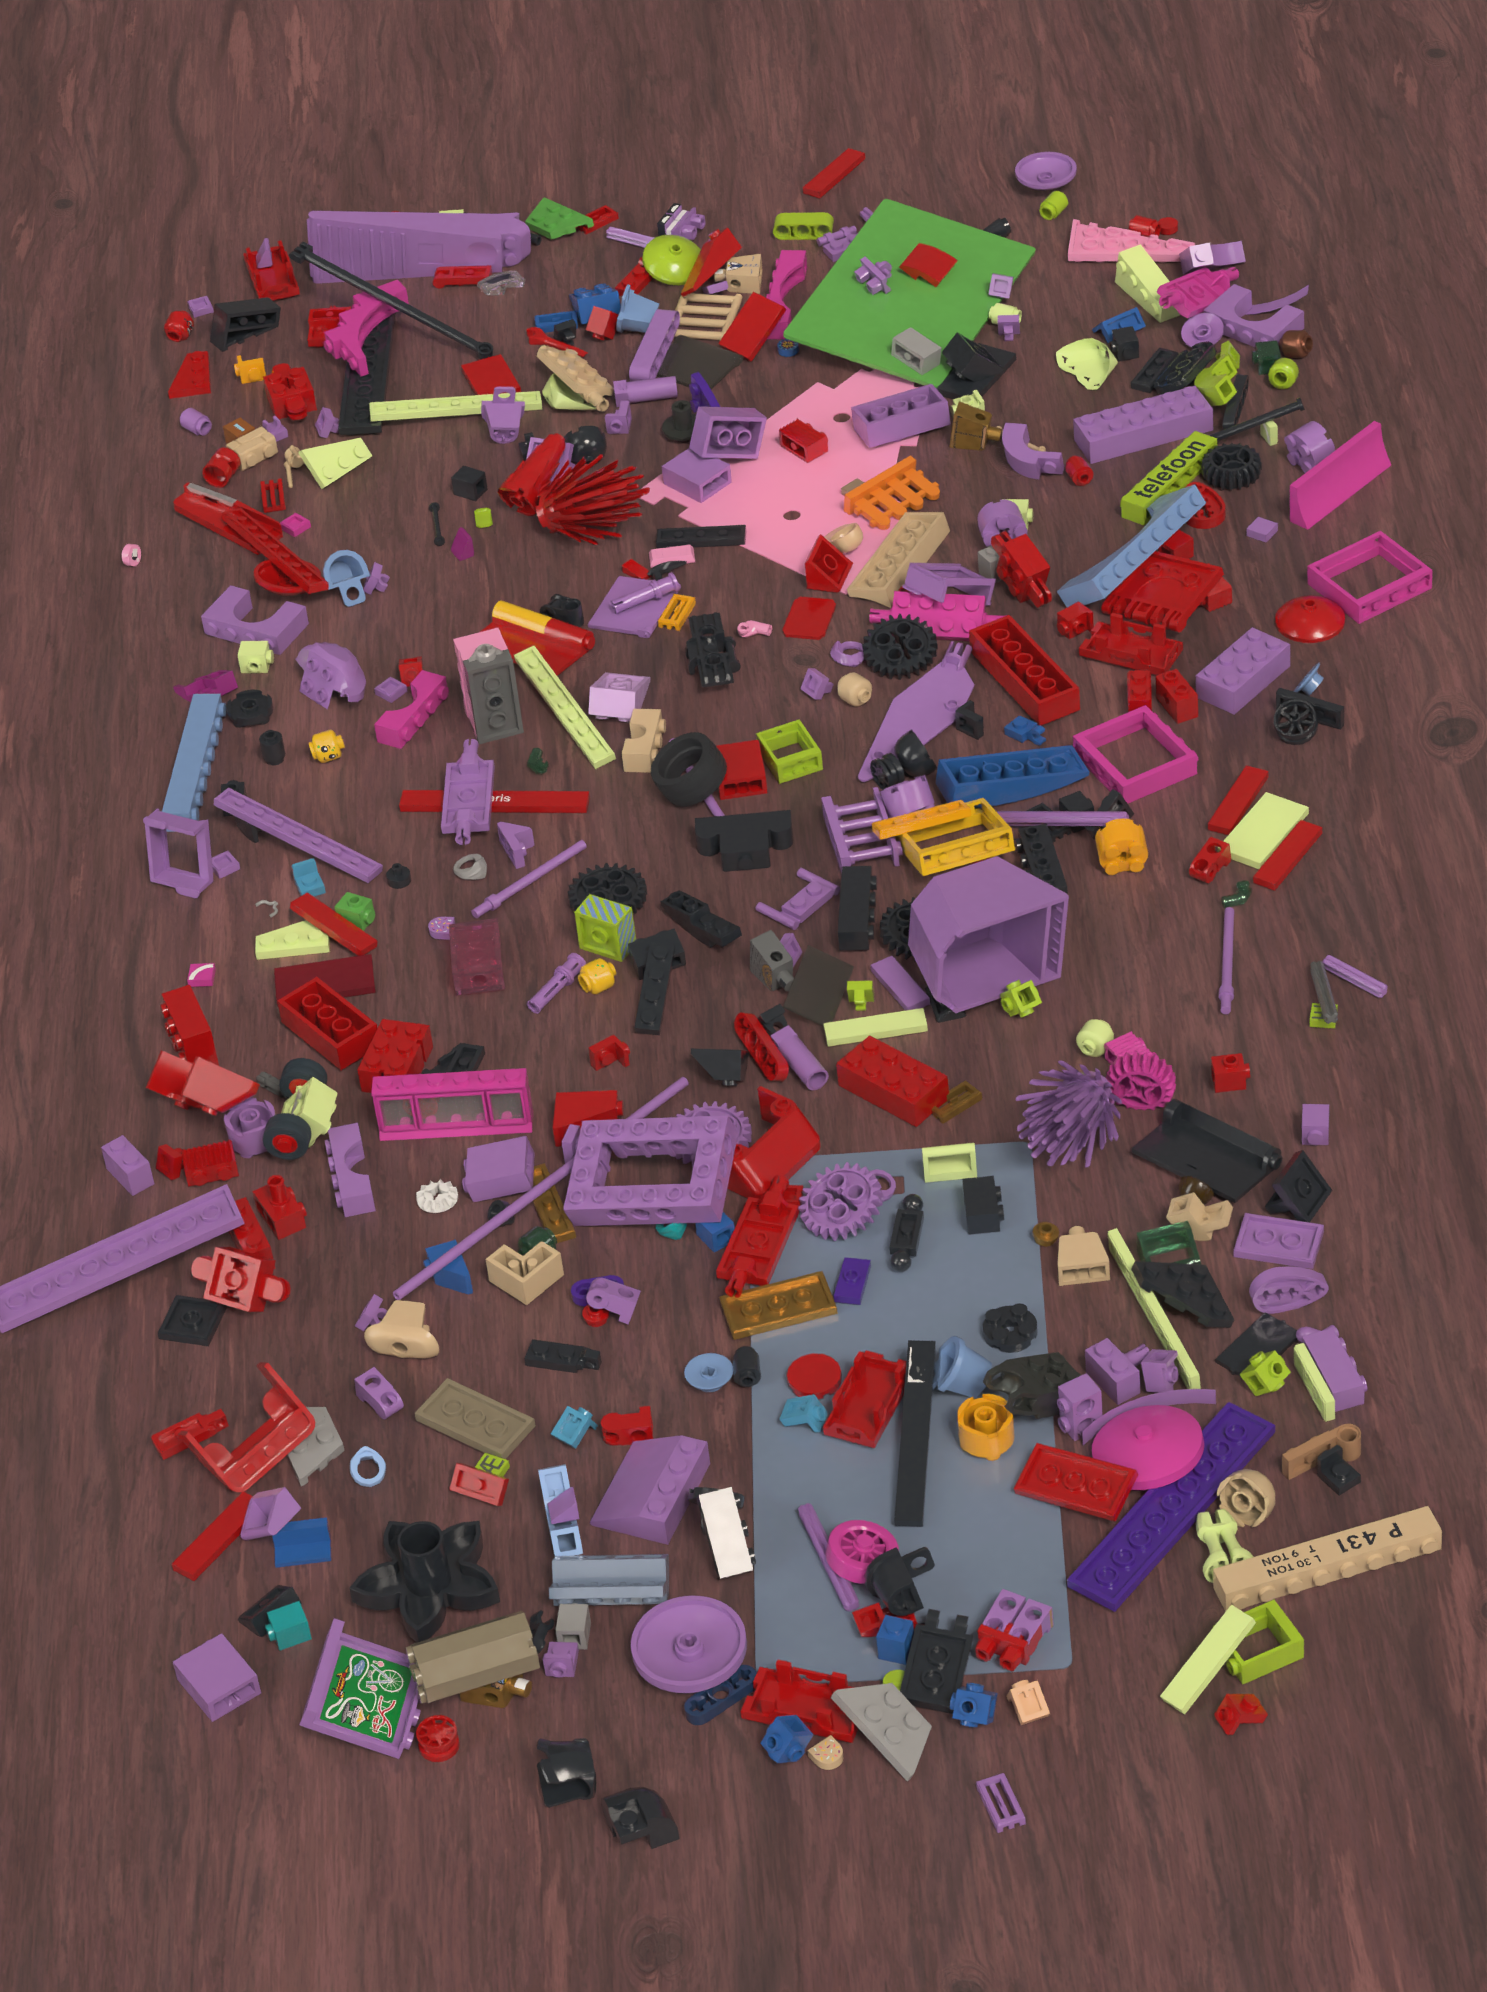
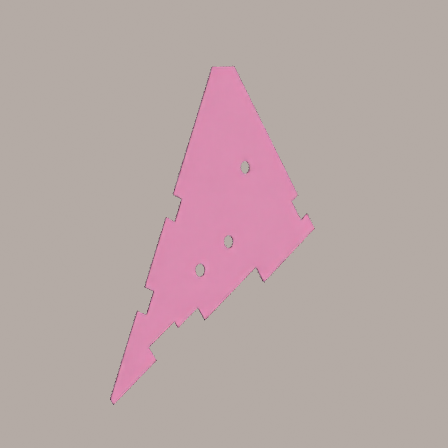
(784, 483)

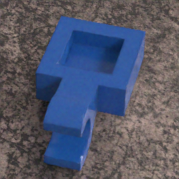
(1024, 729)

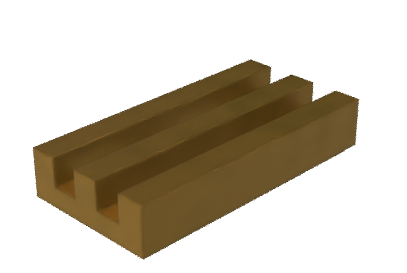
(956, 1103)

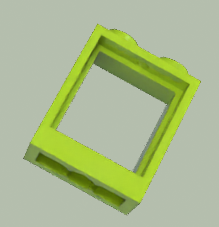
(793, 765)
(1291, 1649)

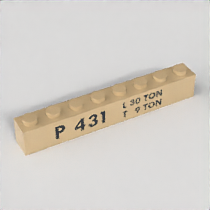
(1327, 1559)

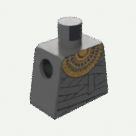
(771, 962)

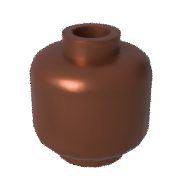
(1296, 344)

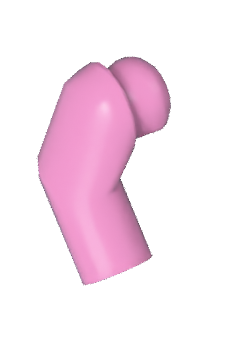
(752, 628)

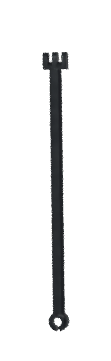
(304, 252)

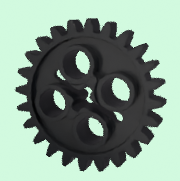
(888, 656)
(609, 883)
(895, 928)

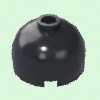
(588, 443)
(913, 755)

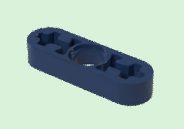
(716, 1706)

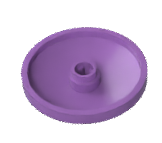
(688, 1644)

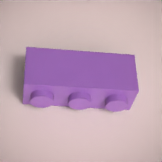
(1336, 1368)

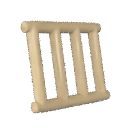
(731, 313)

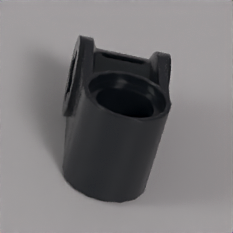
(564, 609)

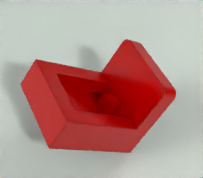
(1239, 1709)

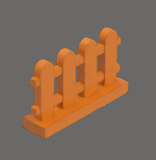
(880, 492)

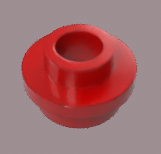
(595, 1317)

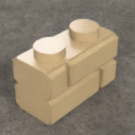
(254, 447)

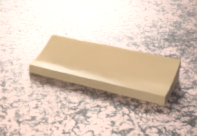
(910, 541)

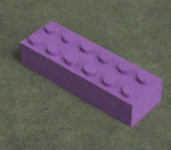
(1142, 424)

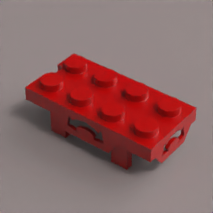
(273, 281)
(1120, 647)
(868, 1399)
(785, 1694)

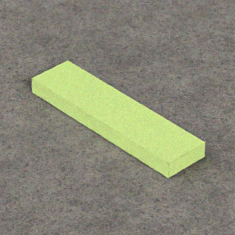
(876, 1026)
(1208, 1659)

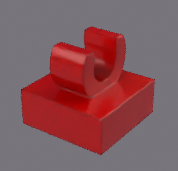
(169, 1161)

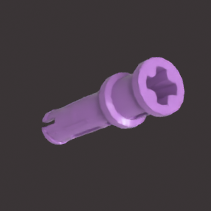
(655, 590)
(562, 977)

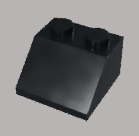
(970, 359)

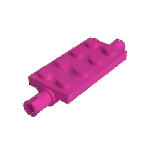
(1196, 290)
(949, 618)

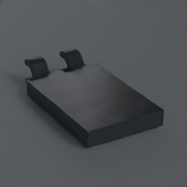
(936, 1663)

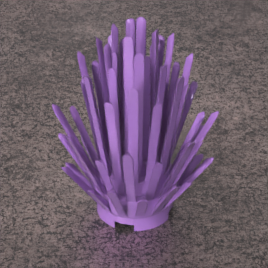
(1069, 1113)

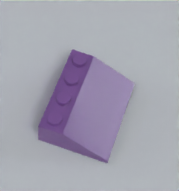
(653, 1487)

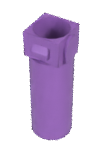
(645, 390)
(800, 1058)

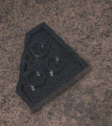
(1186, 1288)

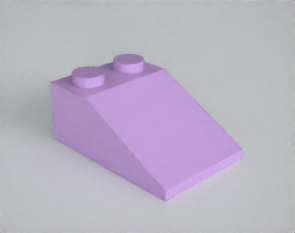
(617, 695)

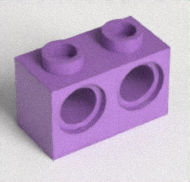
(1078, 1405)

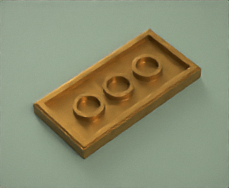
(778, 1305)

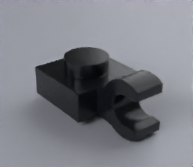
(539, 1630)

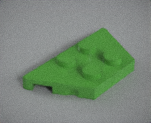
(555, 219)

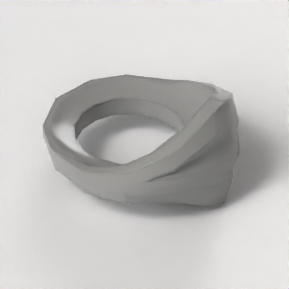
(475, 872)

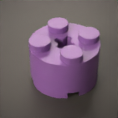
(1308, 446)
(999, 518)
(907, 797)
(247, 1124)

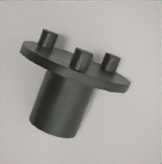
(681, 423)

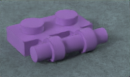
(834, 247)

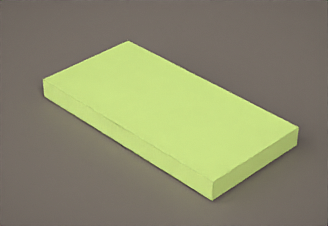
(1264, 829)

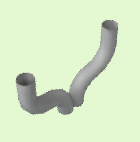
(274, 903)

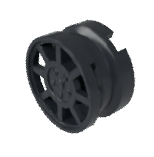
(888, 771)

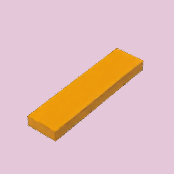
(921, 819)

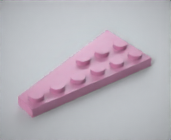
(1102, 244)

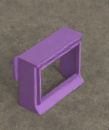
(934, 579)
(185, 882)

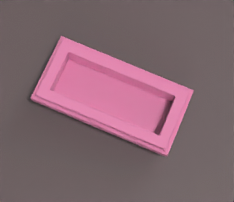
(661, 555)

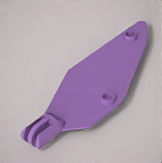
(924, 706)

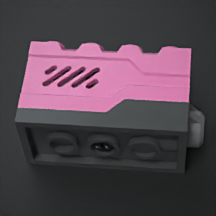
(488, 685)

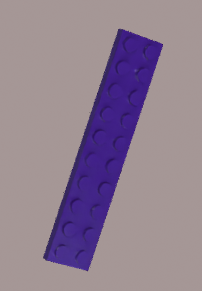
(1169, 1511)

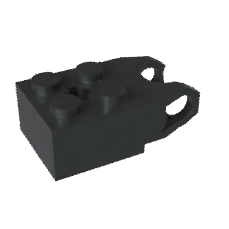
(1032, 1383)

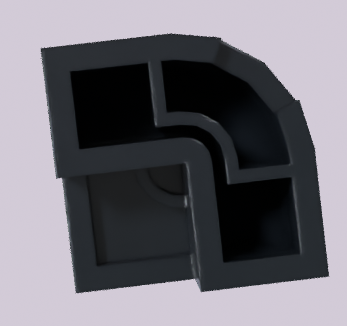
(638, 1814)

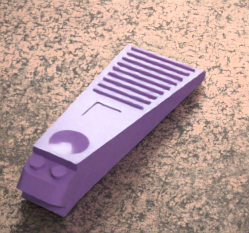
(413, 243)

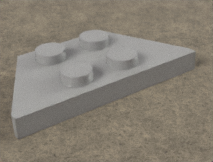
(317, 1448)
(887, 1722)

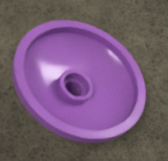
(1045, 170)

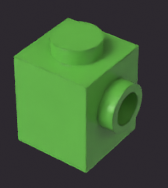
(356, 909)

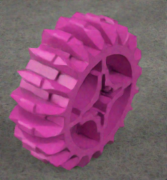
(1141, 1081)

